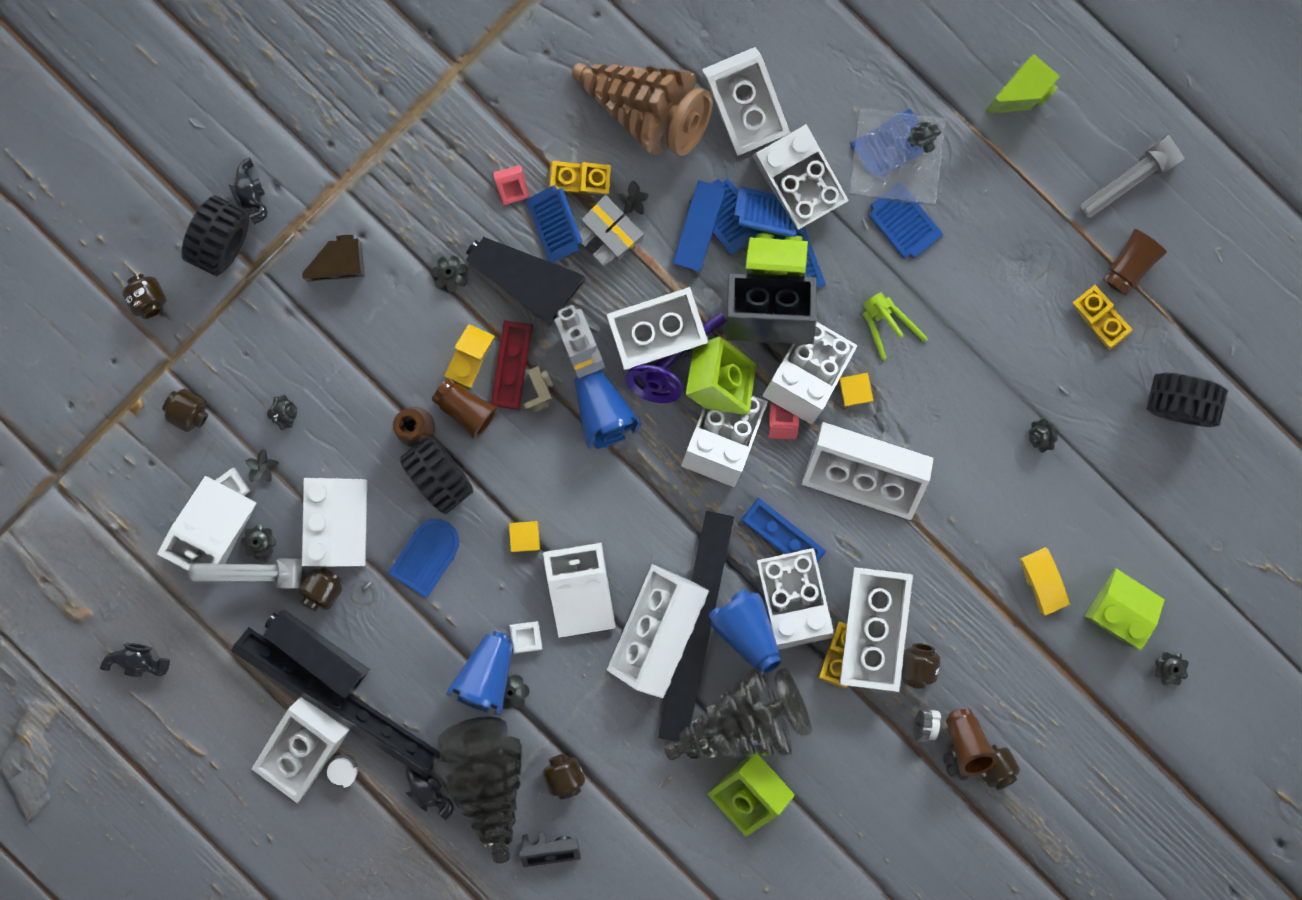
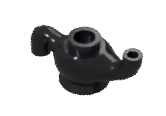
(248, 192)
(135, 660)
(427, 793)

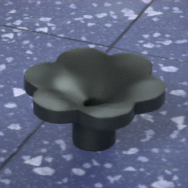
(519, 690)

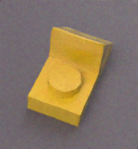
(469, 355)

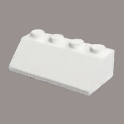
(868, 471)
(876, 629)
(657, 631)

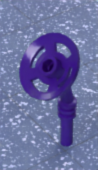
(657, 377)

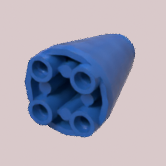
(748, 630)

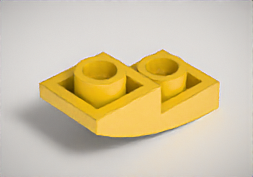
(580, 178)
(1101, 317)
(1045, 580)
(833, 660)

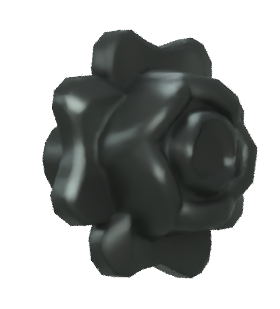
(923, 136)
(282, 412)
(1043, 435)
(258, 541)
(1171, 668)

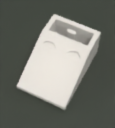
(800, 177)
(810, 374)
(723, 442)
(207, 526)
(579, 589)
(795, 598)

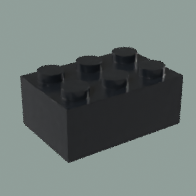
(771, 308)

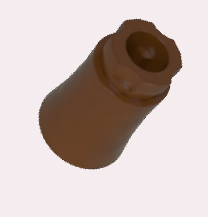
(1133, 262)
(465, 407)
(424, 427)
(970, 744)

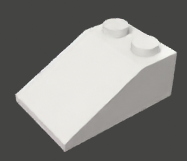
(746, 100)
(299, 749)

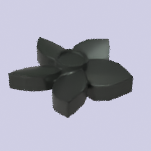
(633, 198)
(260, 467)

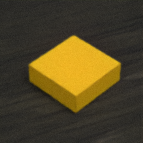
(855, 389)
(524, 536)

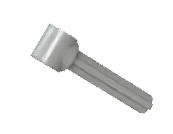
(1160, 157)
(282, 573)

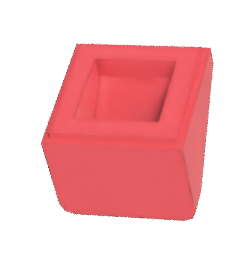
(511, 185)
(782, 423)

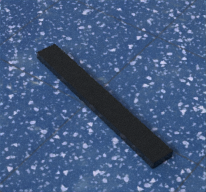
(687, 675)
(348, 711)

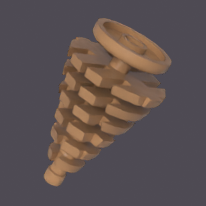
(651, 103)

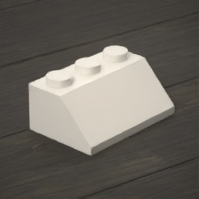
(657, 328)
(334, 522)

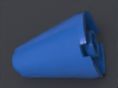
(603, 411)
(485, 674)

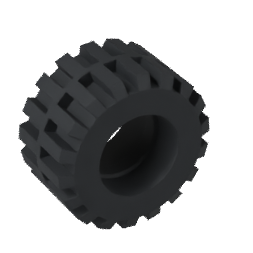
(215, 235)
(1187, 399)
(436, 475)

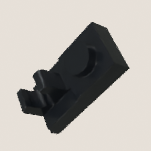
(556, 851)

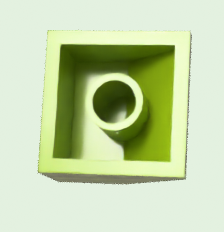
(1028, 87)
(777, 256)
(721, 377)
(1126, 610)
(751, 794)

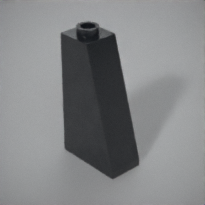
(528, 279)
(315, 653)

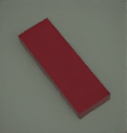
(511, 365)

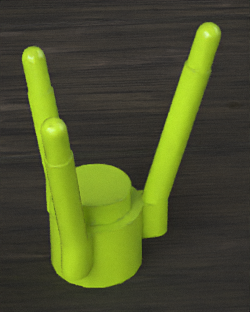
(881, 308)

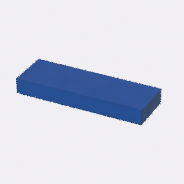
(699, 225)
(778, 530)

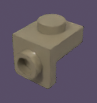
(541, 383)

